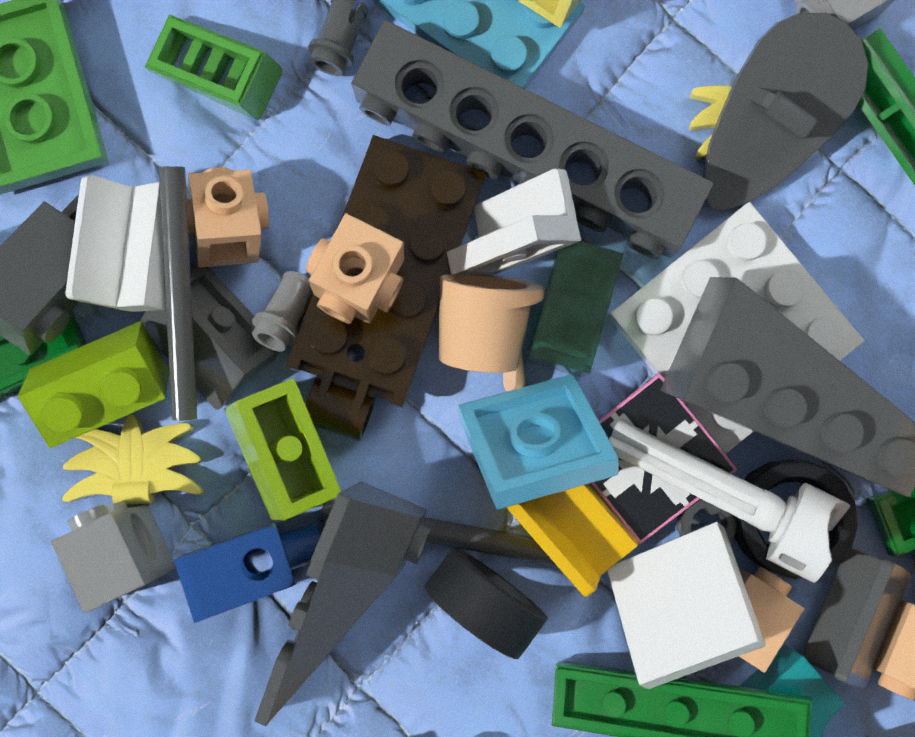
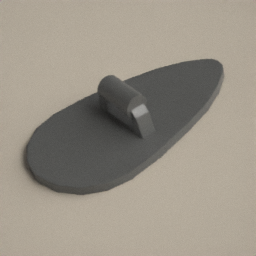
(784, 106)

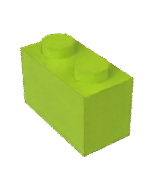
(94, 384)
(283, 450)

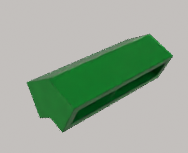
(890, 99)

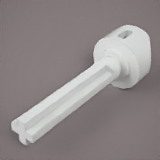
(796, 526)

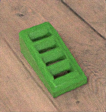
(248, 82)

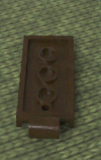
(429, 210)

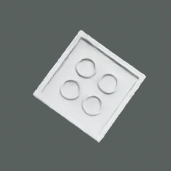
(740, 248)

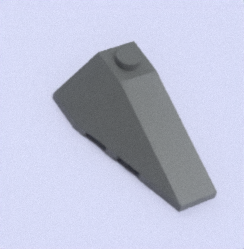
(354, 562)

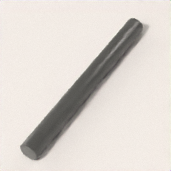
(178, 292)
(476, 539)

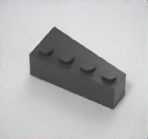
(779, 382)

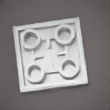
(684, 606)

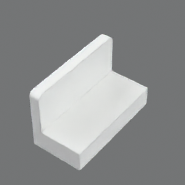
(519, 226)
(117, 246)

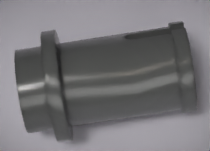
(337, 37)

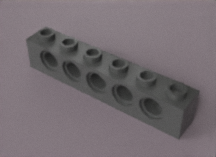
(404, 59)

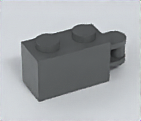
(35, 277)

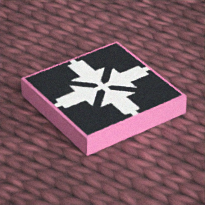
(637, 496)

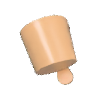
(486, 323)

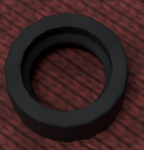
(799, 471)
(485, 603)

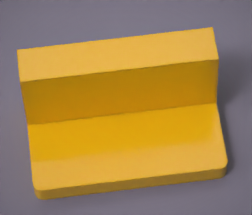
(577, 533)

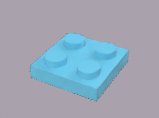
(537, 441)

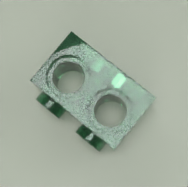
(574, 308)

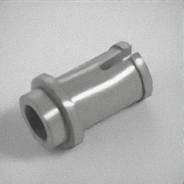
(279, 321)

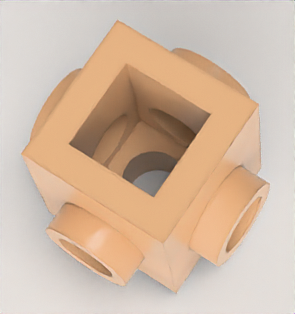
(225, 217)
(351, 251)

